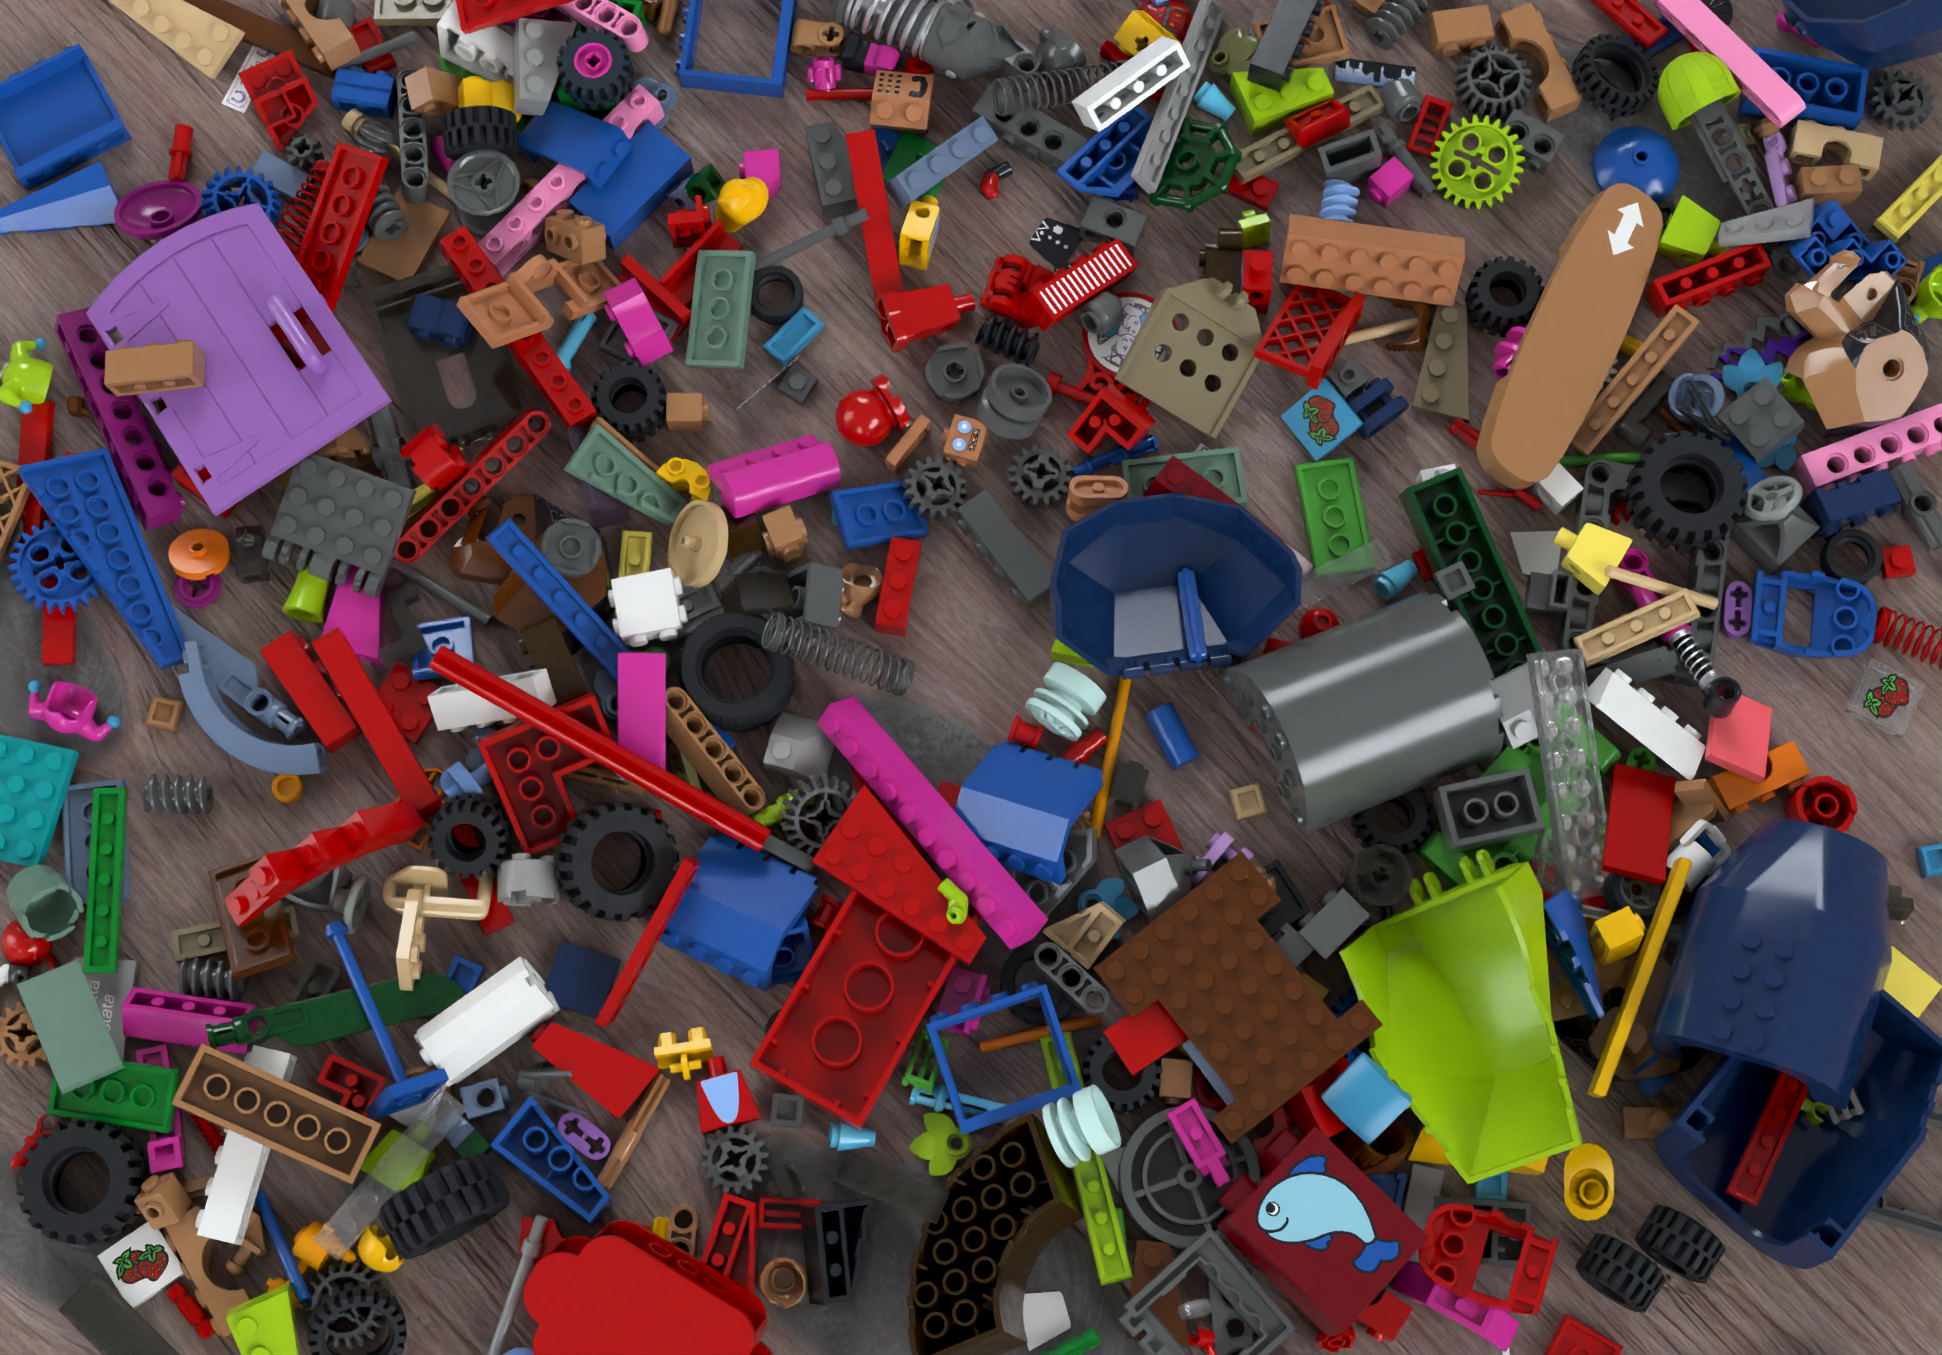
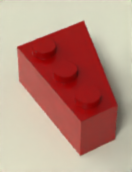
(733, 1241)

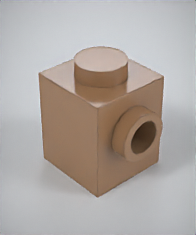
(162, 1200)

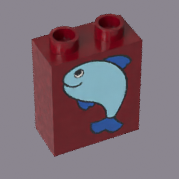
(1319, 1229)

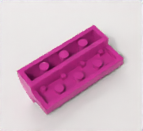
(775, 475)

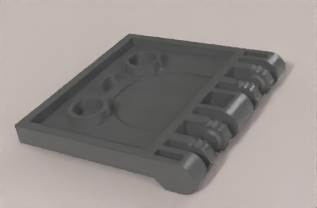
(341, 517)

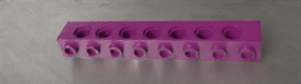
(152, 509)

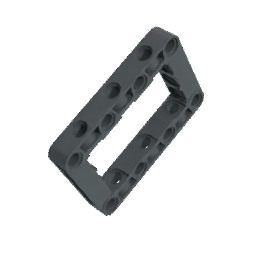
(1704, 575)

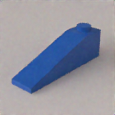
(1570, 945)

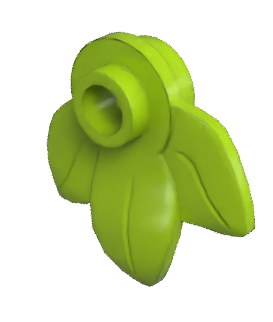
(936, 1144)

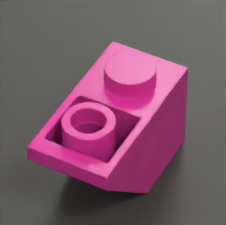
(763, 165)

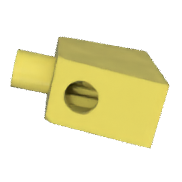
(1591, 553)

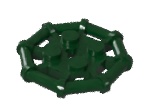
(1201, 170)

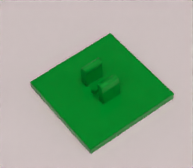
(908, 151)

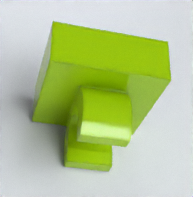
(1255, 228)

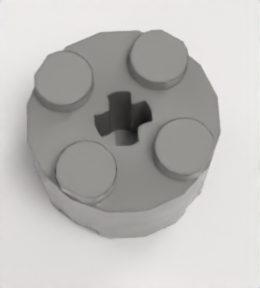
(527, 881)

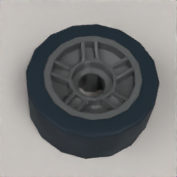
(1619, 895)

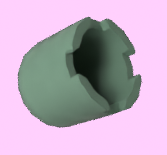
(43, 902)

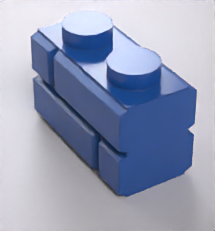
(365, 91)

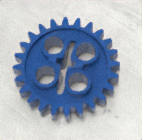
(68, 590)

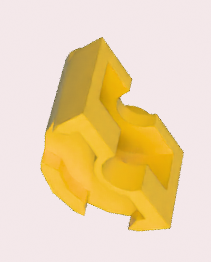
(689, 476)

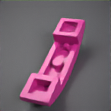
(165, 1150)

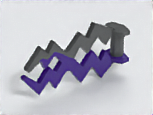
(1785, 348)

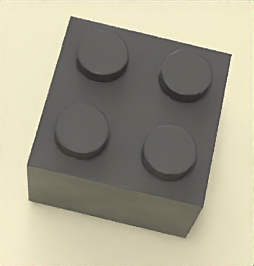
(1761, 420)
(815, 597)
(1332, 922)

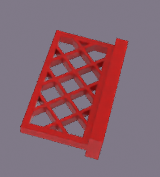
(1330, 338)

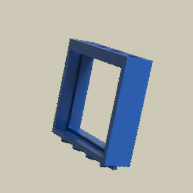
(728, 82)
(998, 1002)

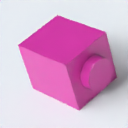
(1389, 182)

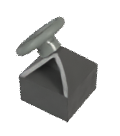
(1775, 524)
(330, 894)

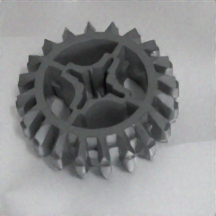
(1486, 91)
(821, 802)
(365, 1325)

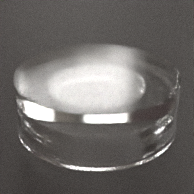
(1194, 1309)

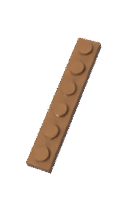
(1634, 379)

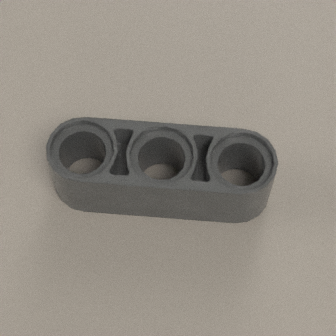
(1065, 964)

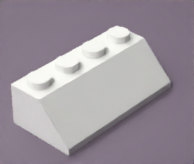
(1646, 722)

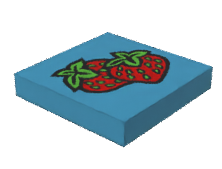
(1322, 420)

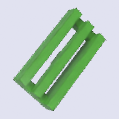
(918, 1081)

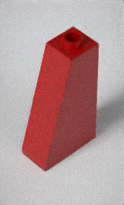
(598, 1069)

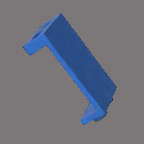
(575, 142)

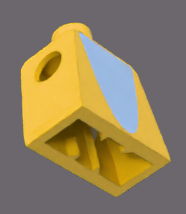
(919, 225)

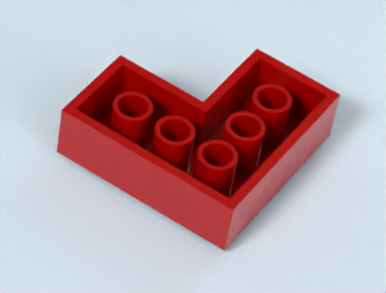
(529, 773)

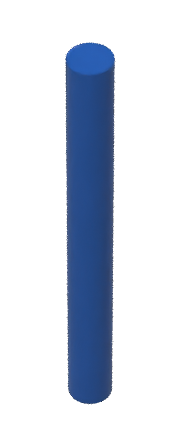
(282, 1248)

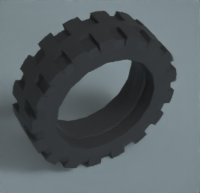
(1007, 983)

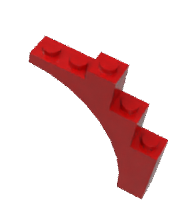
(321, 852)

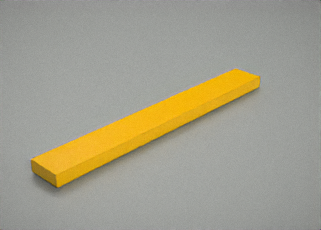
(1639, 978)

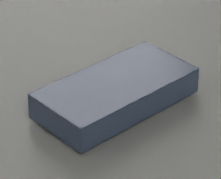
(284, 176)

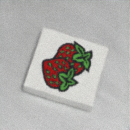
(141, 1264)

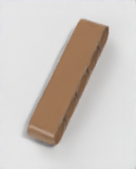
(720, 760)

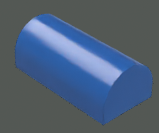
(1172, 736)

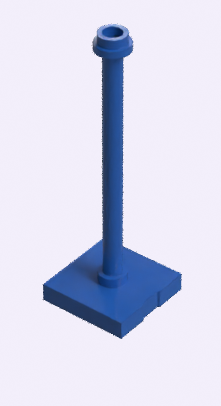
(405, 1091)

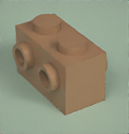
(575, 237)
(784, 536)

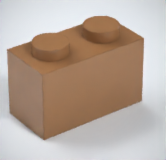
(1460, 30)
(433, 91)
(1828, 183)

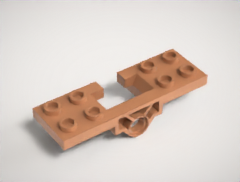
(513, 312)

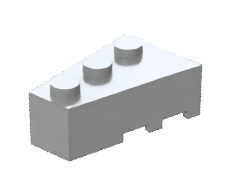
(534, 62)

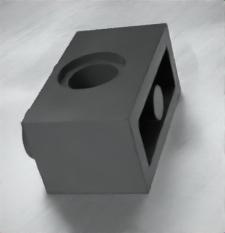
(1101, 211)

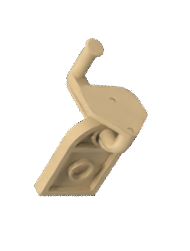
(427, 895)

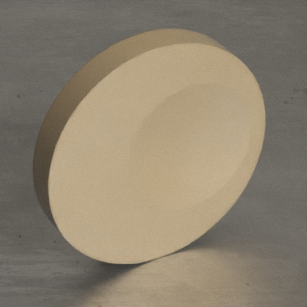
(698, 543)

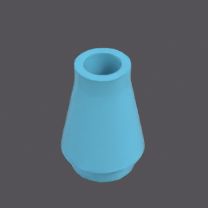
(1213, 101)
(1393, 581)
(845, 1137)

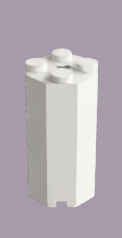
(486, 1021)

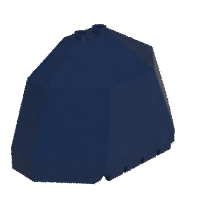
(1870, 31)
(1120, 590)

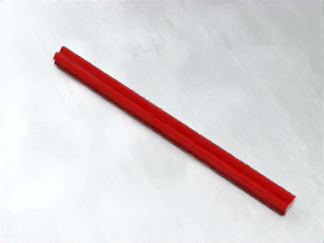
(599, 748)

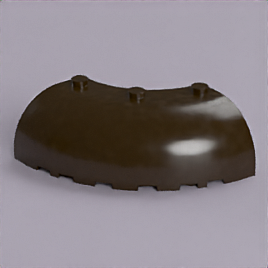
(987, 1239)

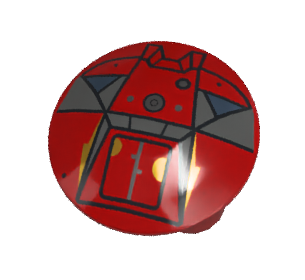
(1171, 15)

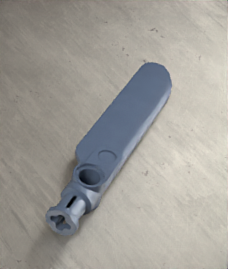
(239, 681)

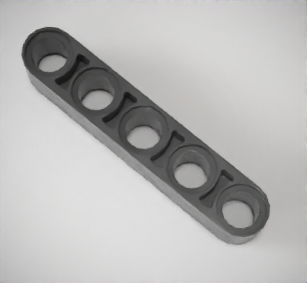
(412, 147)

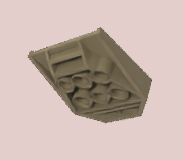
(1226, 321)

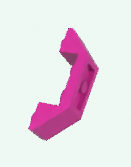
(1490, 1325)

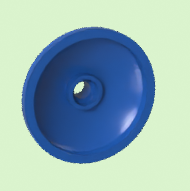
(1617, 162)

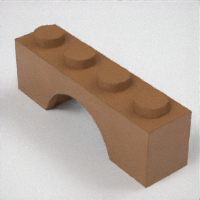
(1524, 32)
(330, 37)
(196, 1253)

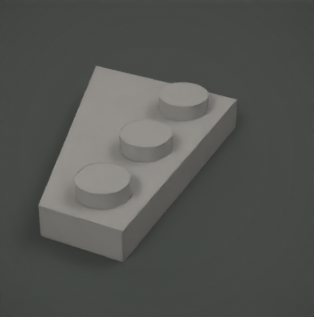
(1772, 225)

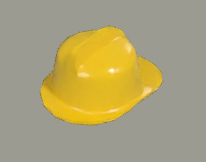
(741, 202)
(1588, 1182)

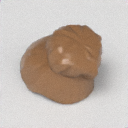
(861, 587)

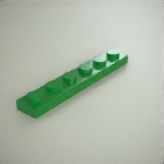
(105, 881)

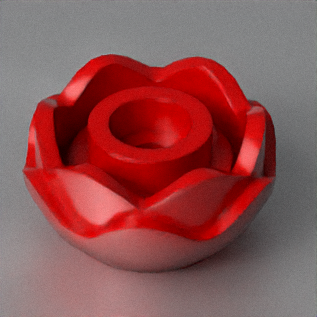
(1336, 1342)

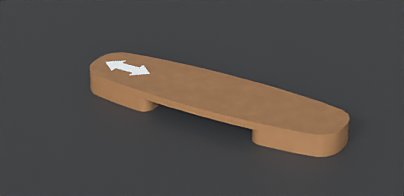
(1571, 337)

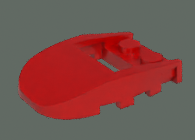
(1456, 1248)

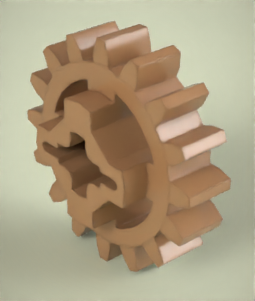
(26, 1046)

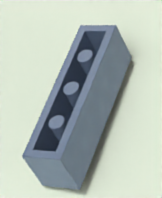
(941, 162)

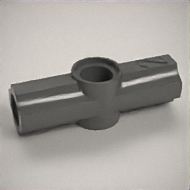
(387, 446)
(1911, 489)

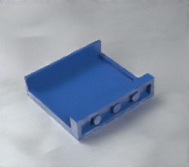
(57, 117)

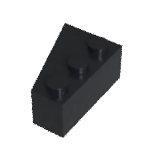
(833, 1247)

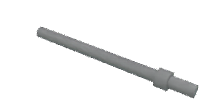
(530, 1250)

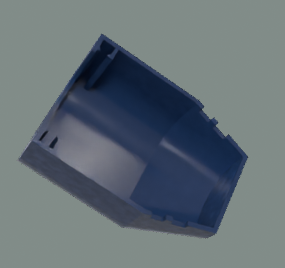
(1784, 958)
(1825, 1171)

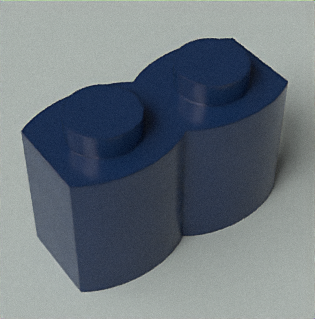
(439, 320)

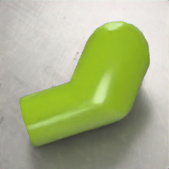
(957, 902)

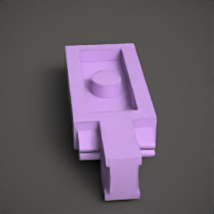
(1779, 170)

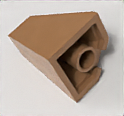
(348, 449)

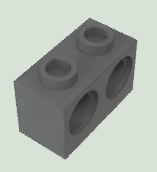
(1533, 135)

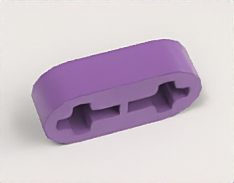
(1743, 610)
(579, 1142)

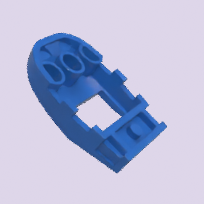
(1841, 615)

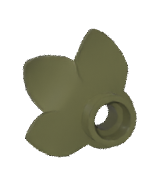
(1235, 51)

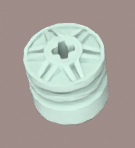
(1068, 698)
(1080, 1127)

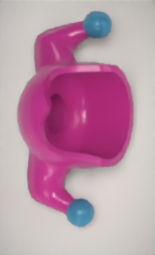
(69, 710)

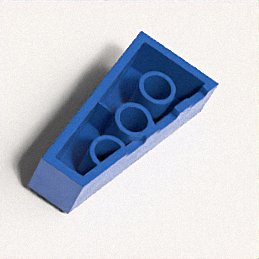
(548, 1161)

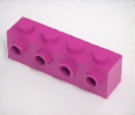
(179, 1017)

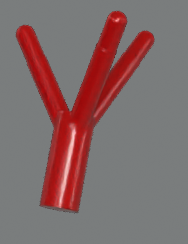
(1521, 494)

